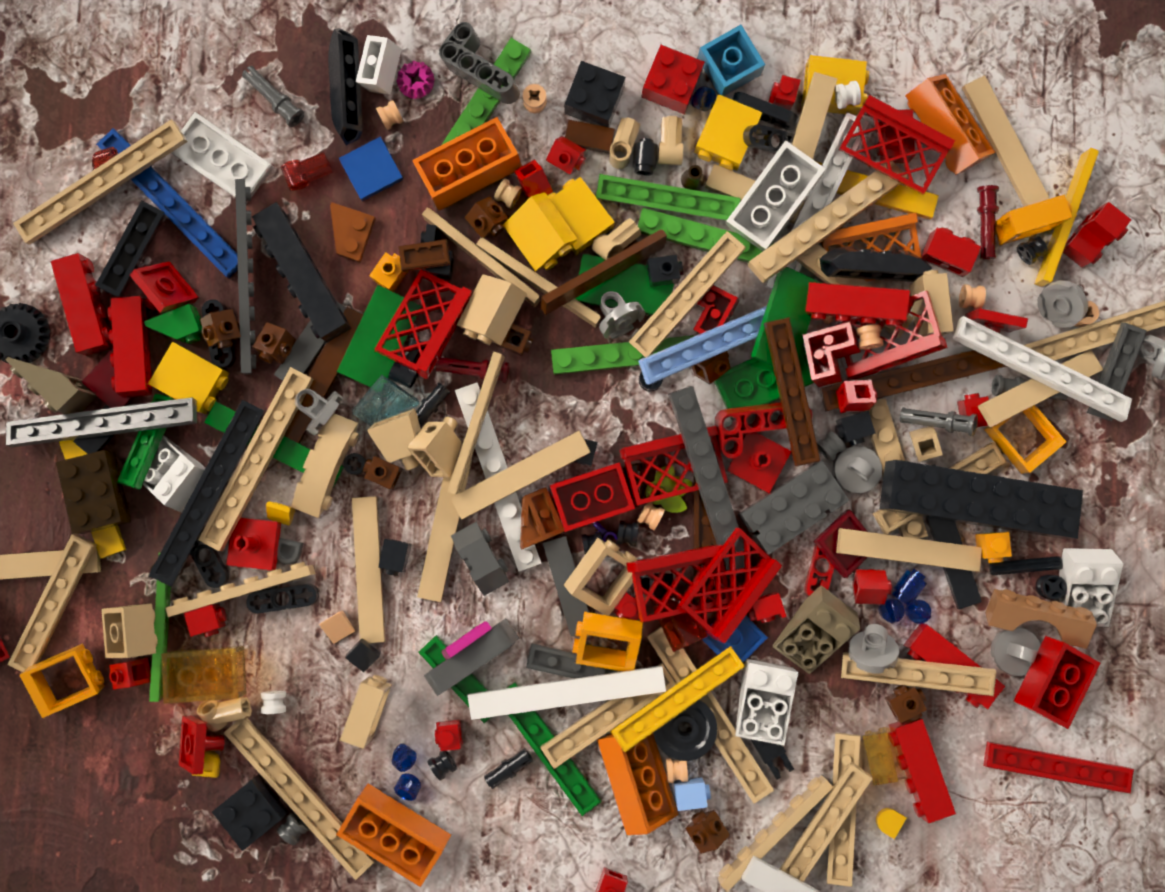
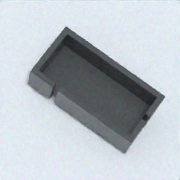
(793, 507)

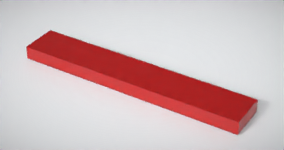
(1058, 767)

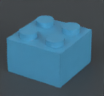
(731, 60)

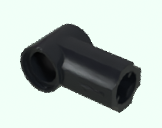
(403, 374)

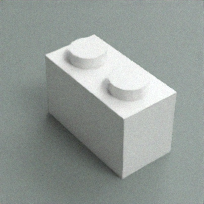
(378, 64)

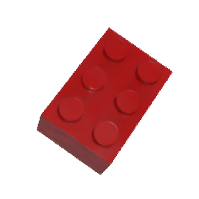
(592, 497)
(1057, 682)

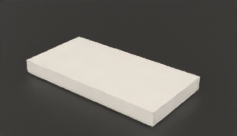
(220, 156)

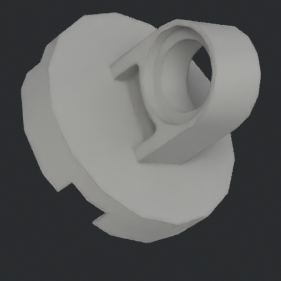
(1063, 303)
(619, 319)
(1156, 357)
(320, 410)
(857, 469)
(874, 649)
(1015, 650)

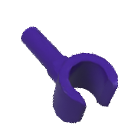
(603, 531)

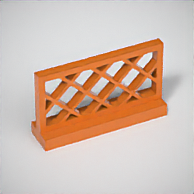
(876, 228)

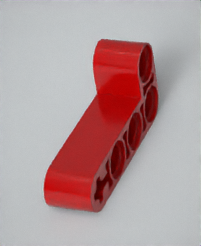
(740, 426)

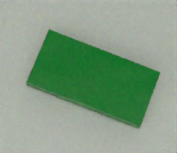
(630, 284)
(786, 300)
(360, 359)
(754, 383)

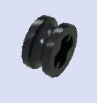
(349, 468)

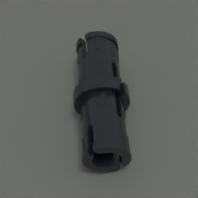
(431, 403)
(508, 768)

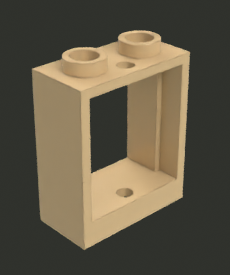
(587, 567)
(366, 711)

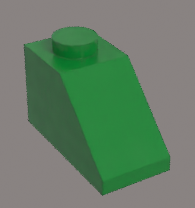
(179, 324)

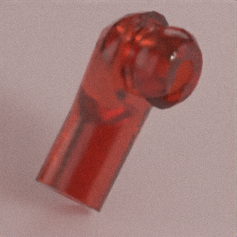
(103, 156)

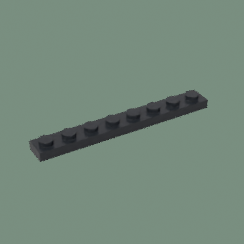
(206, 493)

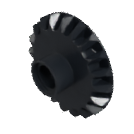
(32, 333)
(690, 744)

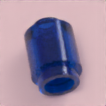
(909, 586)

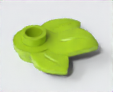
(672, 504)

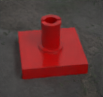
(163, 287)
(997, 321)
(759, 462)
(254, 544)
(195, 743)

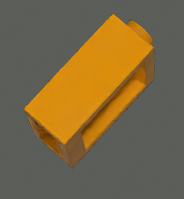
(1033, 219)
(1040, 454)
(610, 628)
(41, 691)

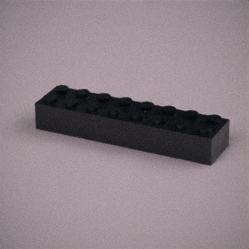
(981, 499)

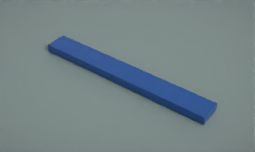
(179, 211)

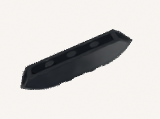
(344, 90)
(865, 264)

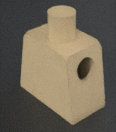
(395, 435)
(437, 447)

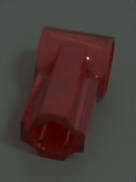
(300, 173)

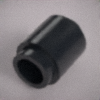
(645, 157)

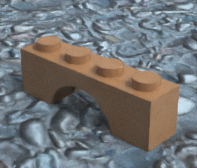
(1010, 610)

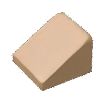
(337, 627)

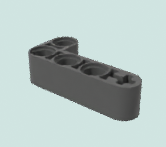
(459, 55)
(472, 657)

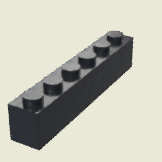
(301, 272)

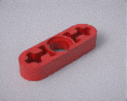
(813, 570)

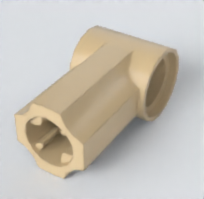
(624, 142)
(670, 147)
(617, 240)
(219, 714)

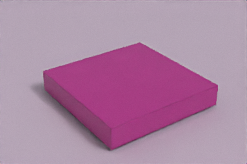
(466, 640)

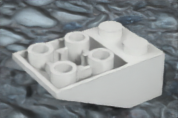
(173, 475)
(1091, 581)
(765, 701)

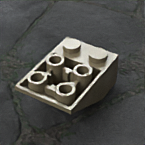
(60, 391)
(817, 630)

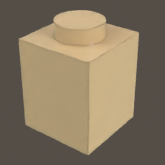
(925, 443)

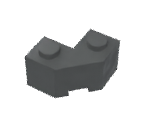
(480, 559)

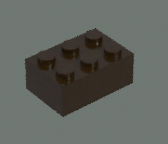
(92, 492)

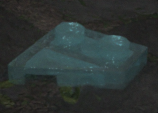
(383, 401)

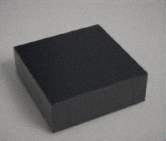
(362, 655)

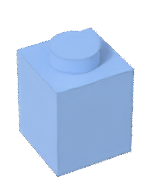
(691, 794)

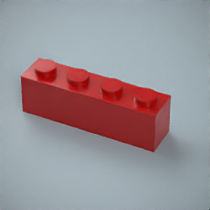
(857, 302)
(82, 304)
(130, 347)
(930, 646)
(922, 770)

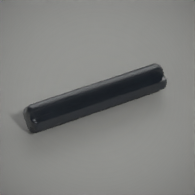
(1026, 565)

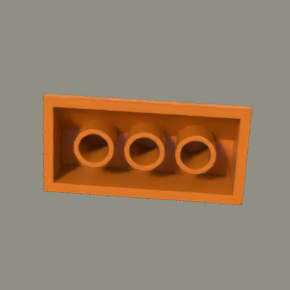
(944, 110)
(467, 163)
(638, 784)
(394, 835)

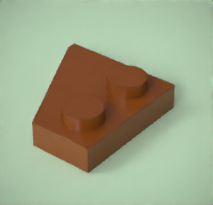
(351, 231)
(538, 518)

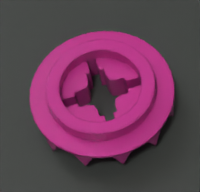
(418, 89)

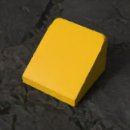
(280, 512)

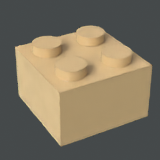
(129, 631)

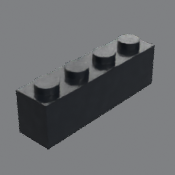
(130, 249)

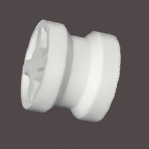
(847, 94)
(273, 702)

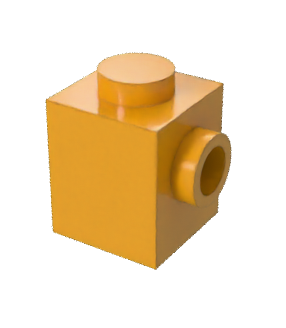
(388, 272)
(994, 546)

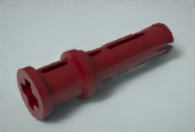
(987, 211)
(444, 365)

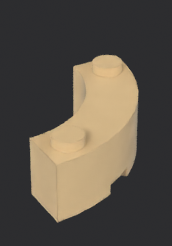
(323, 464)

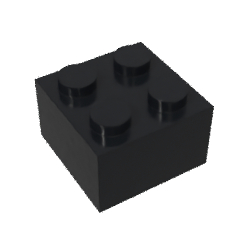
(594, 94)
(250, 812)

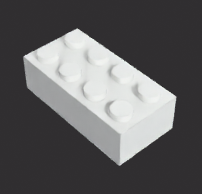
(775, 196)

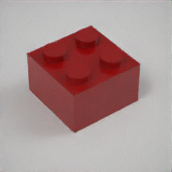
(672, 79)

